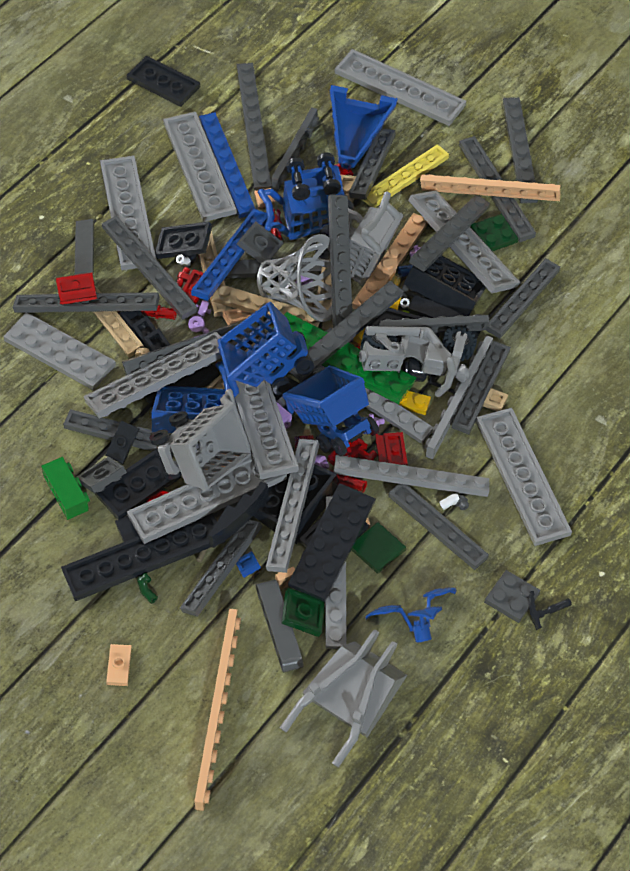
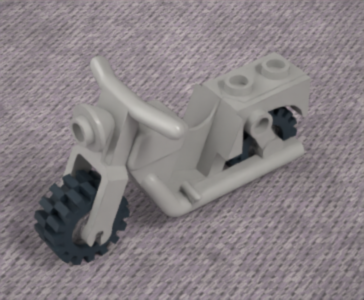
(383, 353)

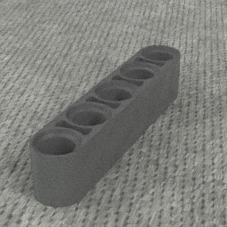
(282, 635)

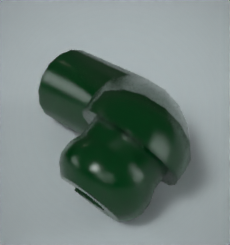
(144, 588)

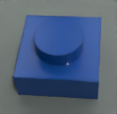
(248, 564)

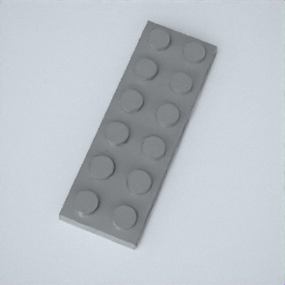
(59, 351)

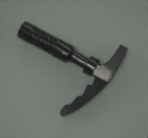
(535, 615)

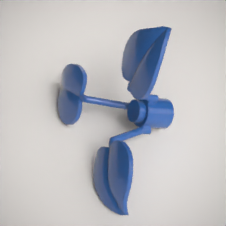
(420, 627)

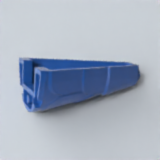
(356, 124)

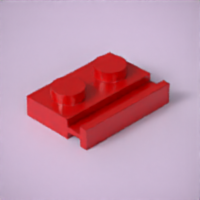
(76, 288)
(391, 448)

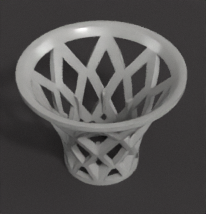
(291, 273)

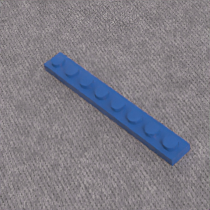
(227, 164)
(226, 258)

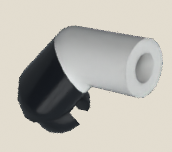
(186, 261)

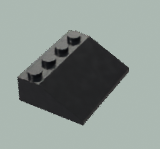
(447, 285)
(322, 484)

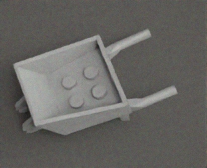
(353, 689)

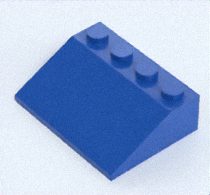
(177, 399)

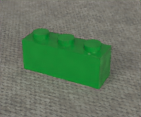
(65, 487)

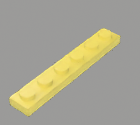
(407, 174)

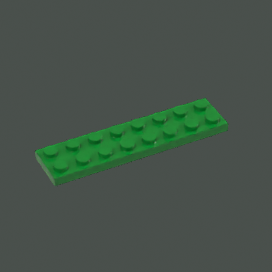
(389, 384)

